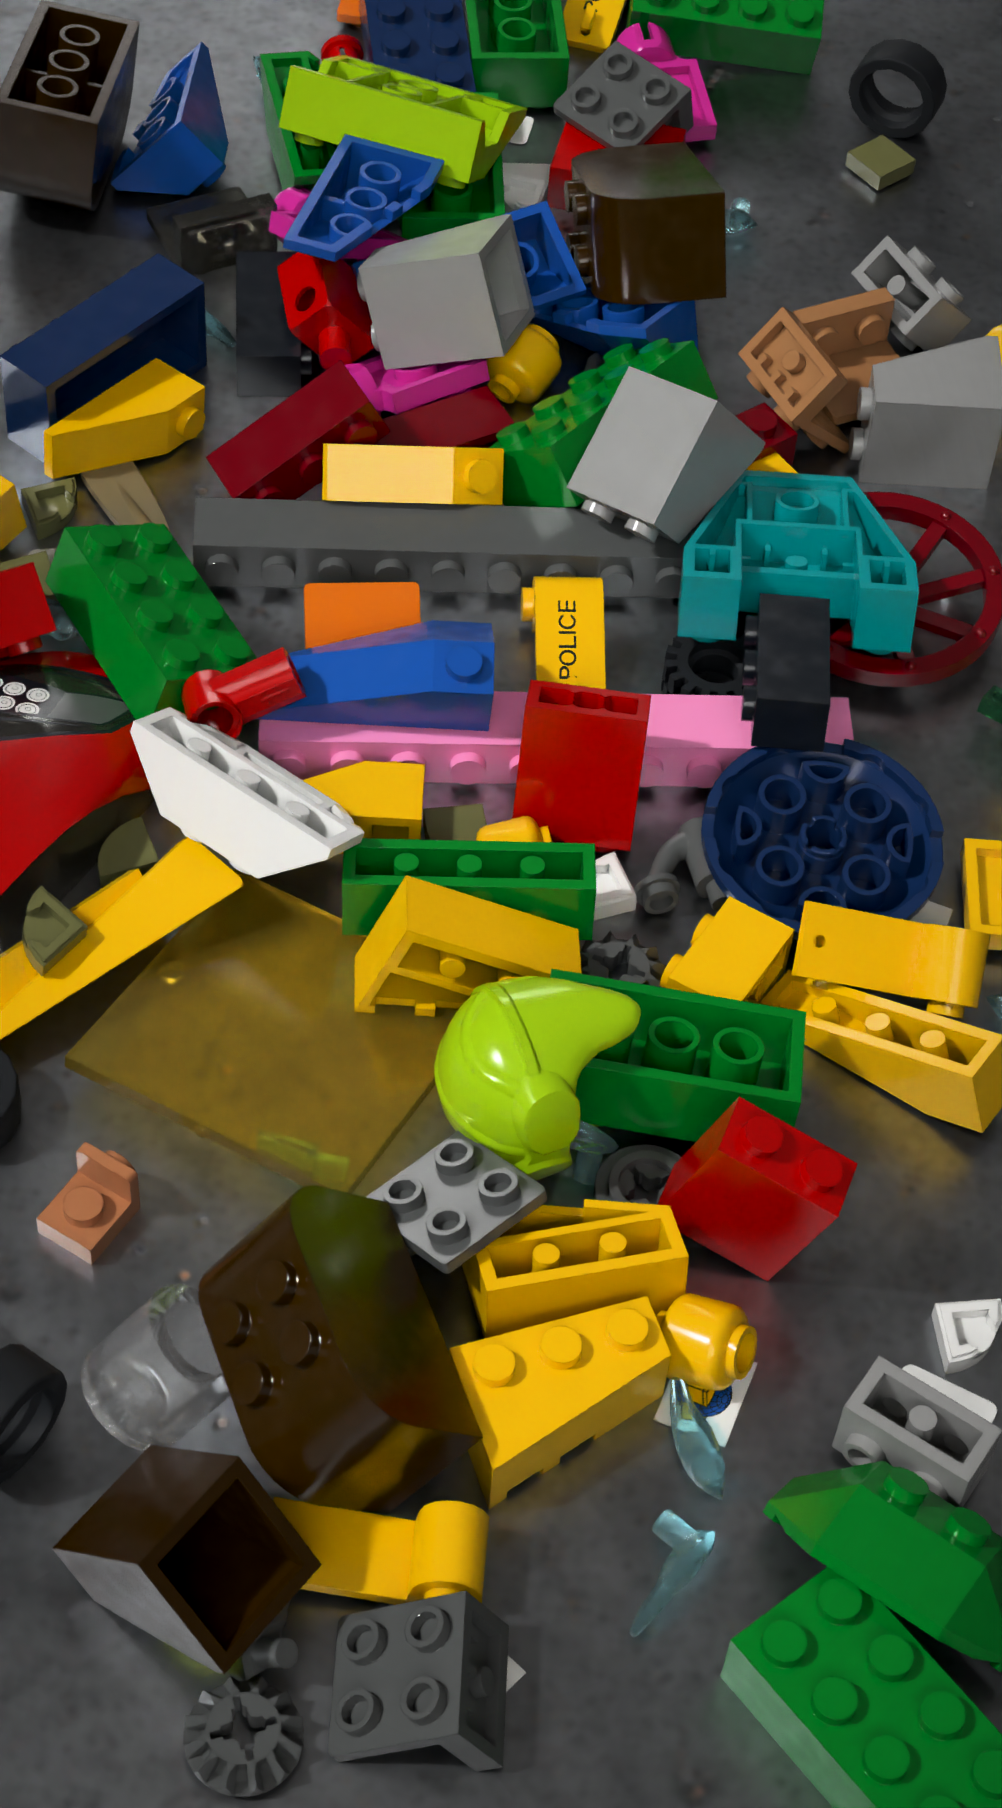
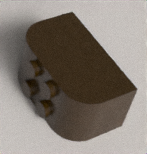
(66, 104)
(647, 224)
(336, 1354)

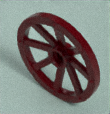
(971, 640)

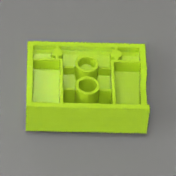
(399, 112)

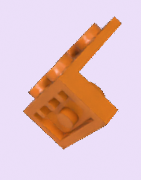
(357, 609)

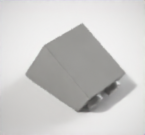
(447, 295)
(931, 417)
(661, 458)

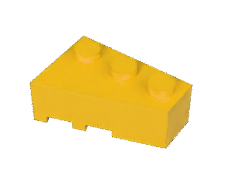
(577, 1262)
(556, 1387)

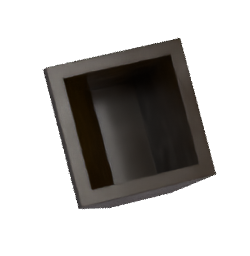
(189, 1553)

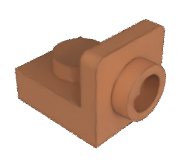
(92, 1204)

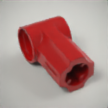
(242, 692)

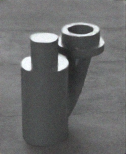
(661, 888)

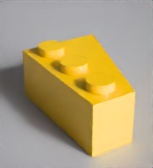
(444, 943)

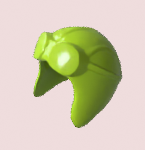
(516, 1061)

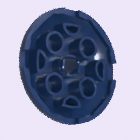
(849, 799)

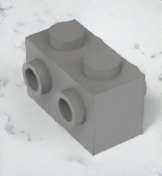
(924, 308)
(917, 1429)

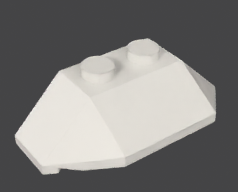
(238, 798)

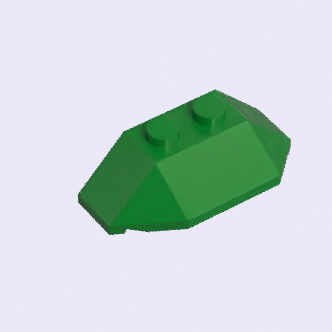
(295, 162)
(903, 1549)

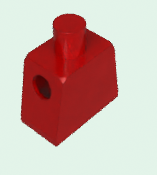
(325, 308)

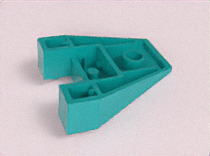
(798, 540)

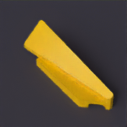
(120, 923)

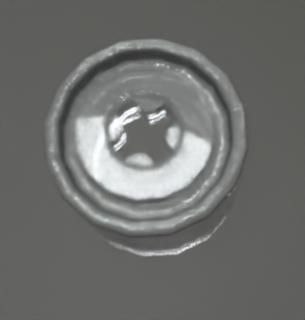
(155, 1372)

